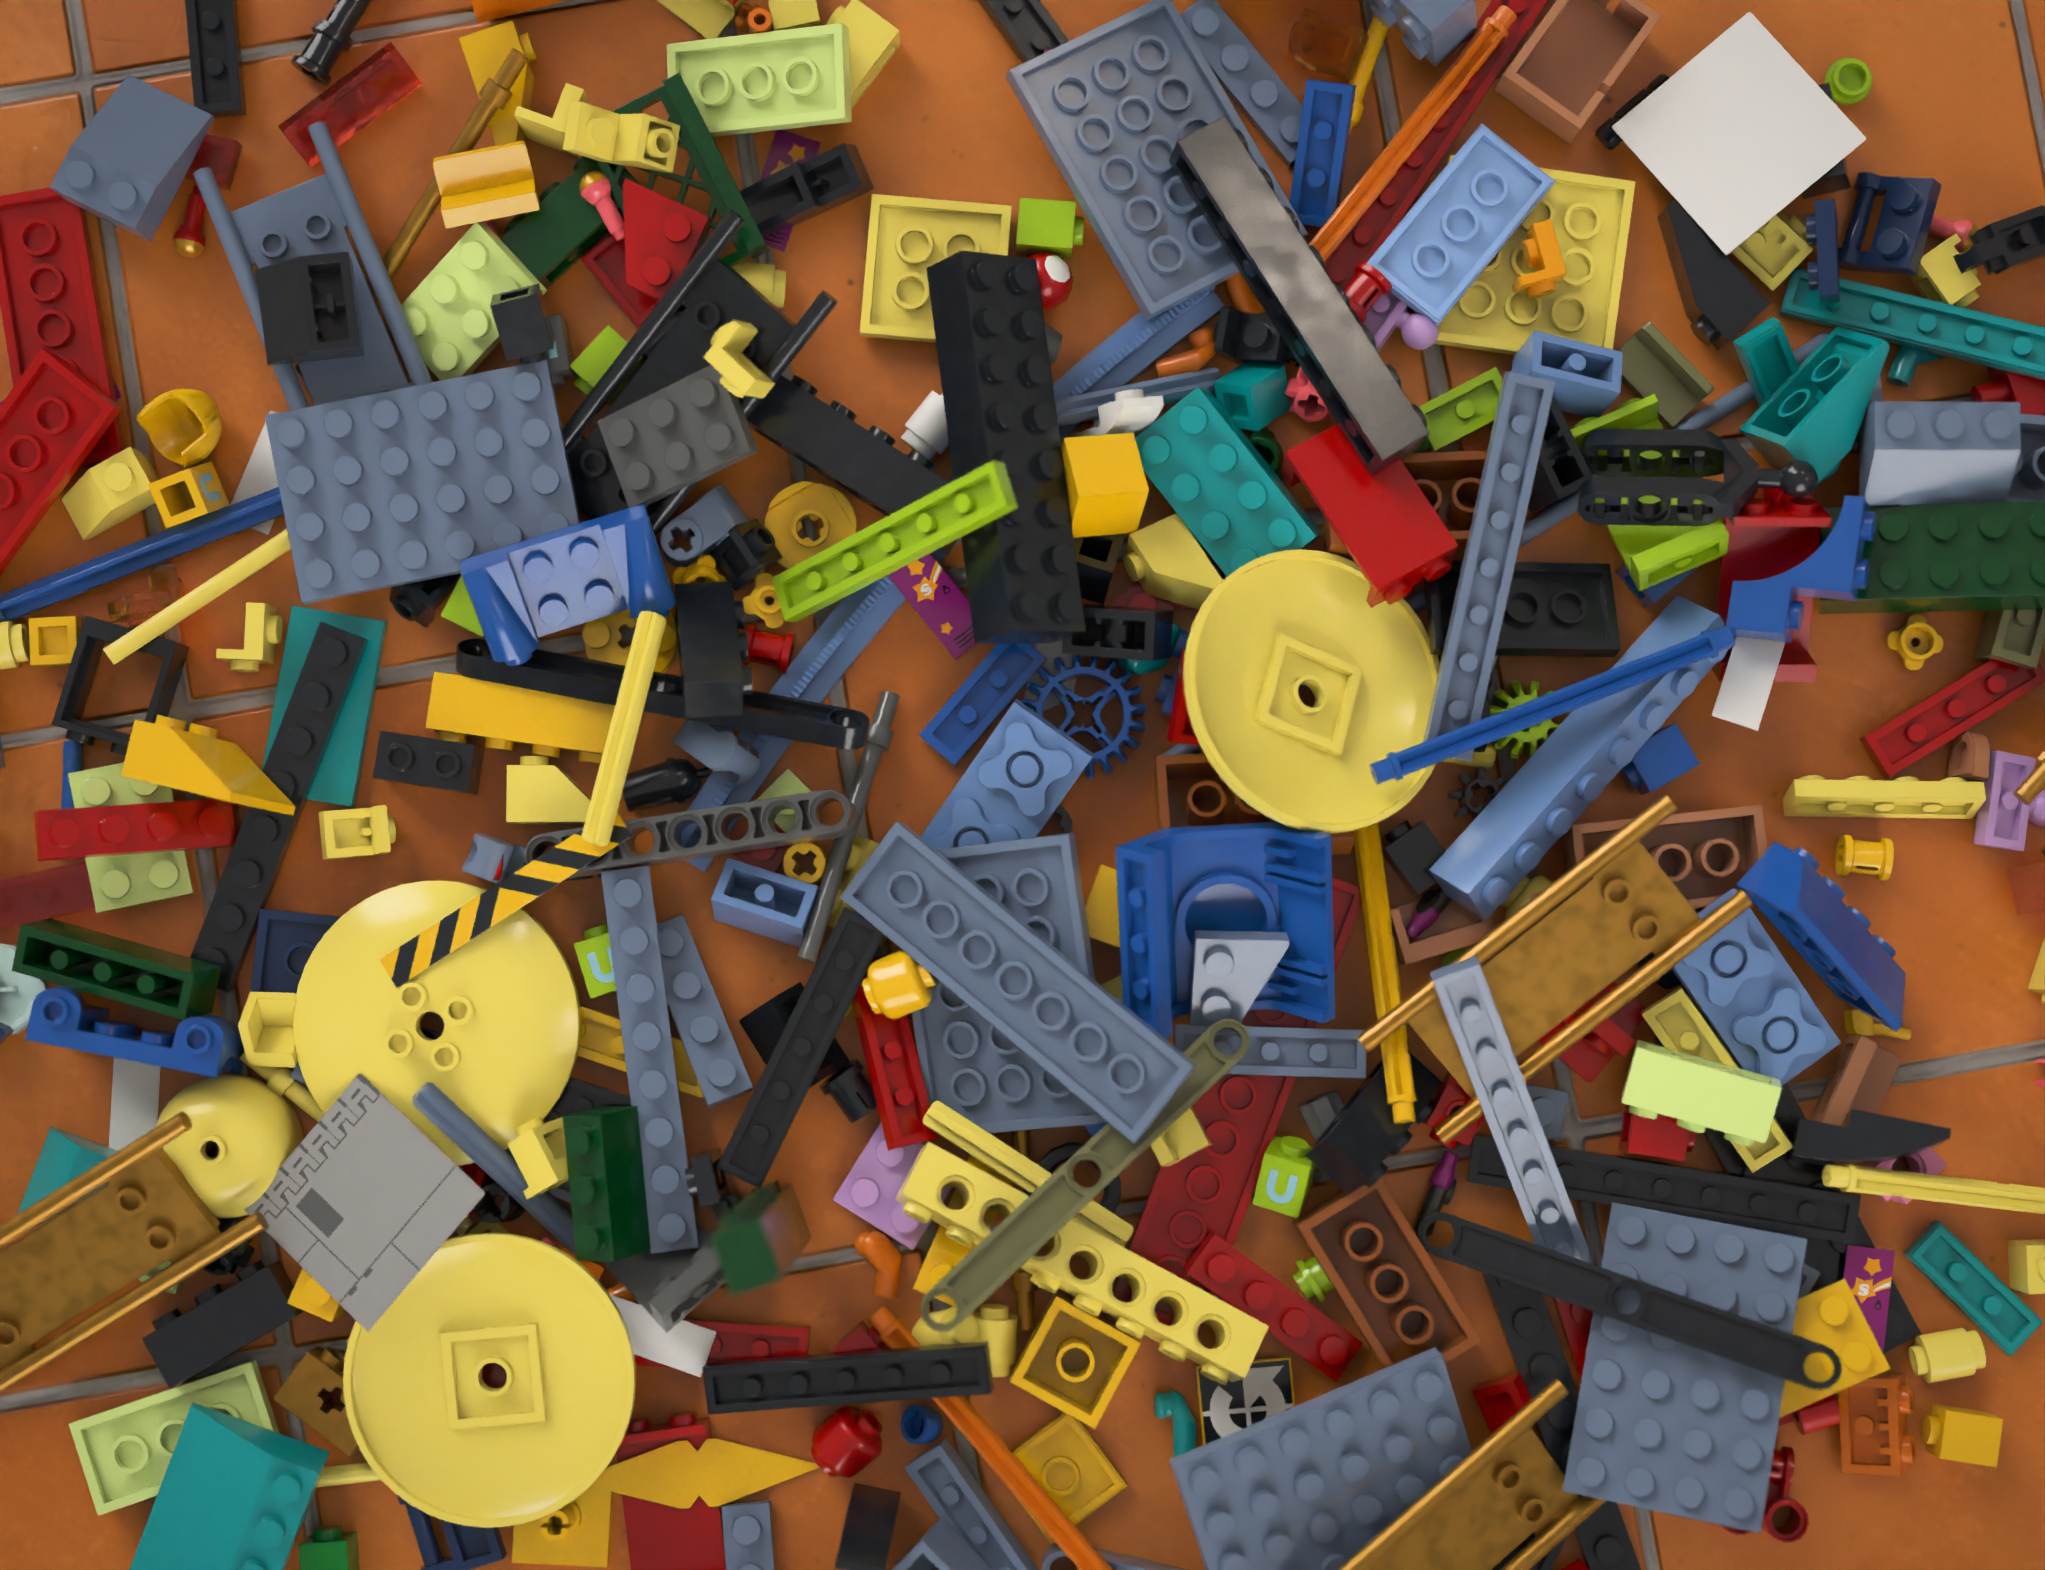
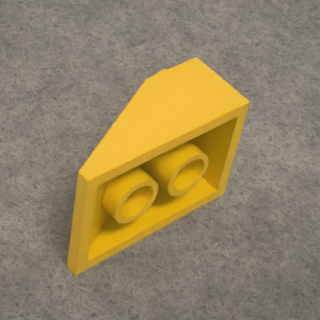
(199, 764)

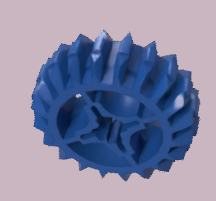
(1112, 688)

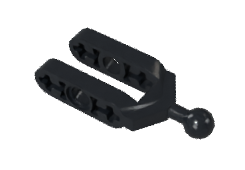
(1676, 477)

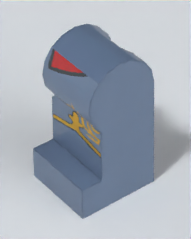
(493, 858)

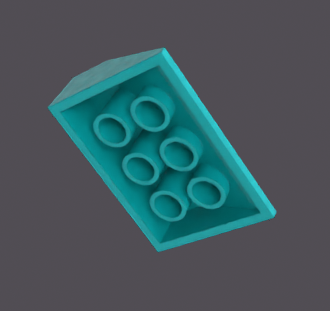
(229, 1497)

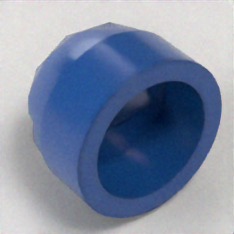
(921, 1424)

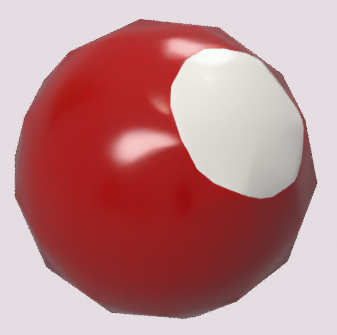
(1054, 278)

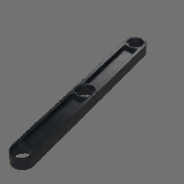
(602, 681)
(1659, 1309)

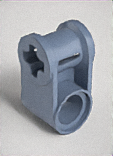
(705, 522)

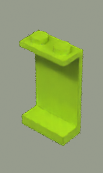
(1654, 551)

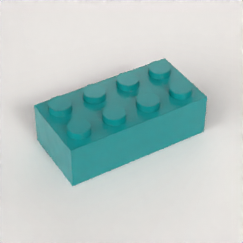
(1221, 484)

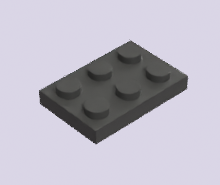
(676, 437)

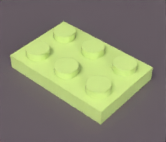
(452, 304)
(133, 878)

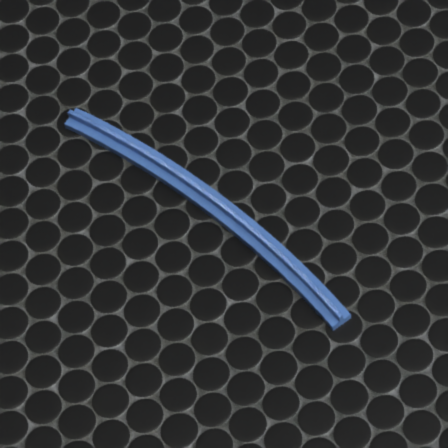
(867, 611)

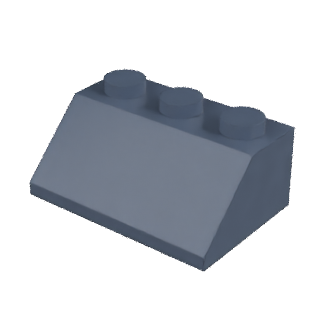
(1938, 452)

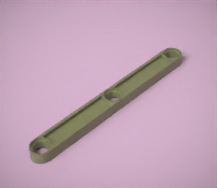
(1062, 1198)

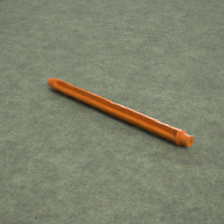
(1413, 131)
(1000, 1458)

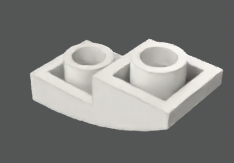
(1126, 414)

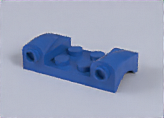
(567, 581)
(198, 1046)

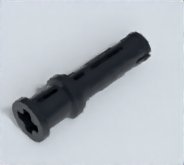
(330, 40)

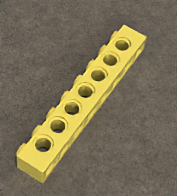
(1235, 1331)

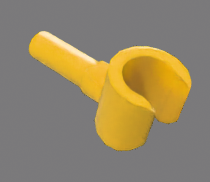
(1861, 1024)

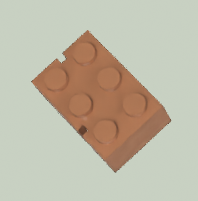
(1575, 61)

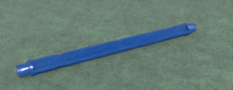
(140, 555)
(1552, 705)

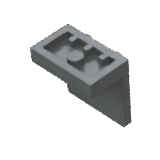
(671, 1281)

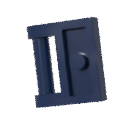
(1900, 227)
(469, 1545)

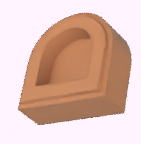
(1969, 757)

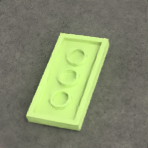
(767, 79)
(132, 1444)

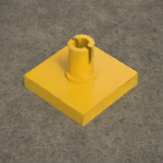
(570, 1536)

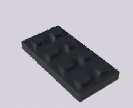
(1547, 610)

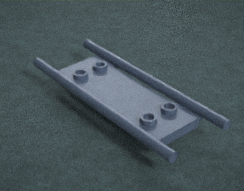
(314, 222)

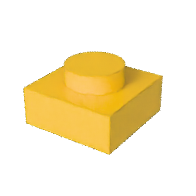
(53, 640)

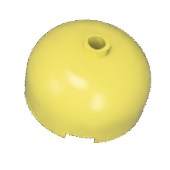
(253, 1135)

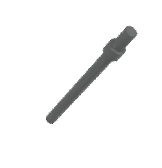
(877, 742)

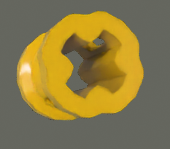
(1864, 857)
(791, 865)

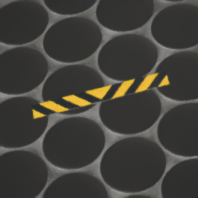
(497, 904)

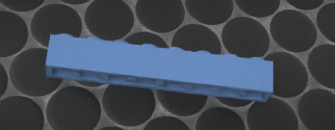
(1571, 770)

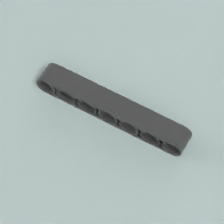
(714, 835)

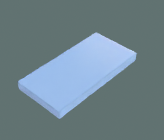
(1460, 224)

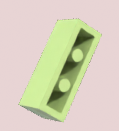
(1700, 1093)

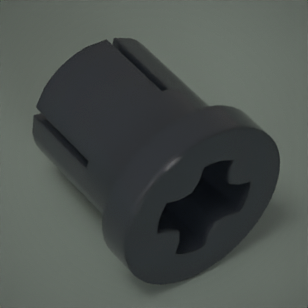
(850, 1091)
(507, 1211)

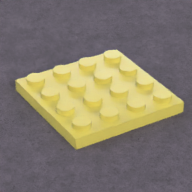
(1592, 233)

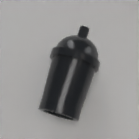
(662, 784)

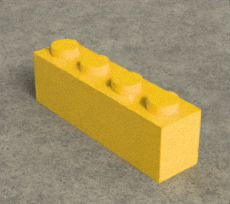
(517, 715)

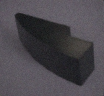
(807, 189)
(1863, 1139)
(868, 1528)

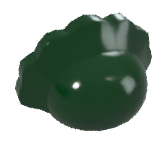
(1269, 449)

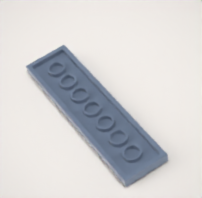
(1018, 981)

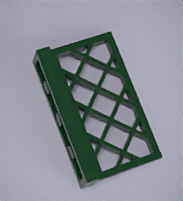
(704, 157)

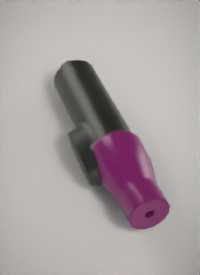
(1427, 912)
(1440, 1189)

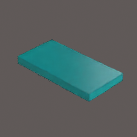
(343, 761)

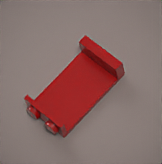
(1376, 516)
(1766, 543)
(665, 1535)

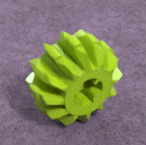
(1529, 737)

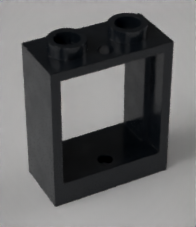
(82, 674)

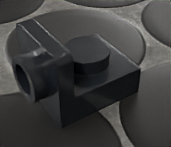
(1248, 338)
(420, 599)

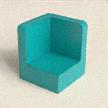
(1253, 394)

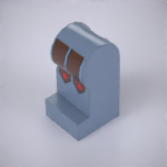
(719, 750)

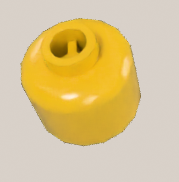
(898, 985)

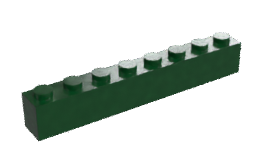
(760, 1237)

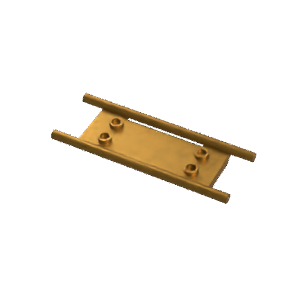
(1565, 952)
(101, 1246)
(1486, 1506)

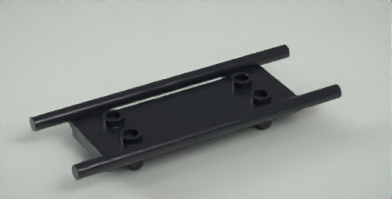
(712, 298)

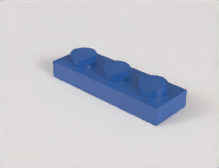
(1321, 150)
(981, 699)

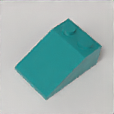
(1821, 405)

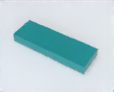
(1972, 1287)

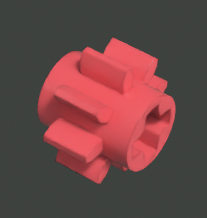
(1306, 400)

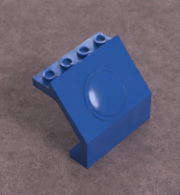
(1225, 881)

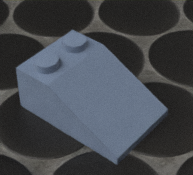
(133, 157)

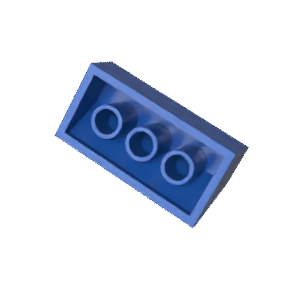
(1827, 932)

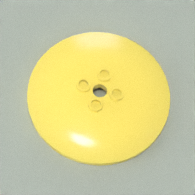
(1371, 675)
(502, 1004)
(480, 1449)

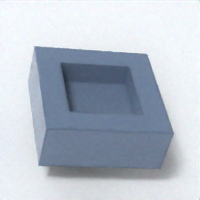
(1550, 1108)

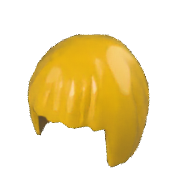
(182, 425)

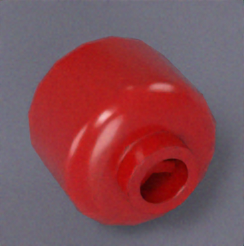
(847, 1441)

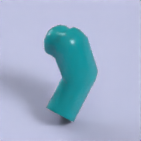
(1906, 363)

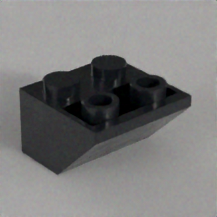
(310, 309)

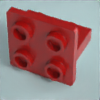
(1600, 1045)

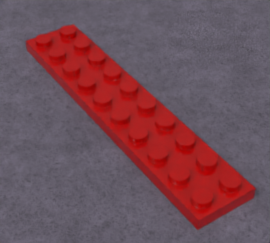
(1240, 1119)

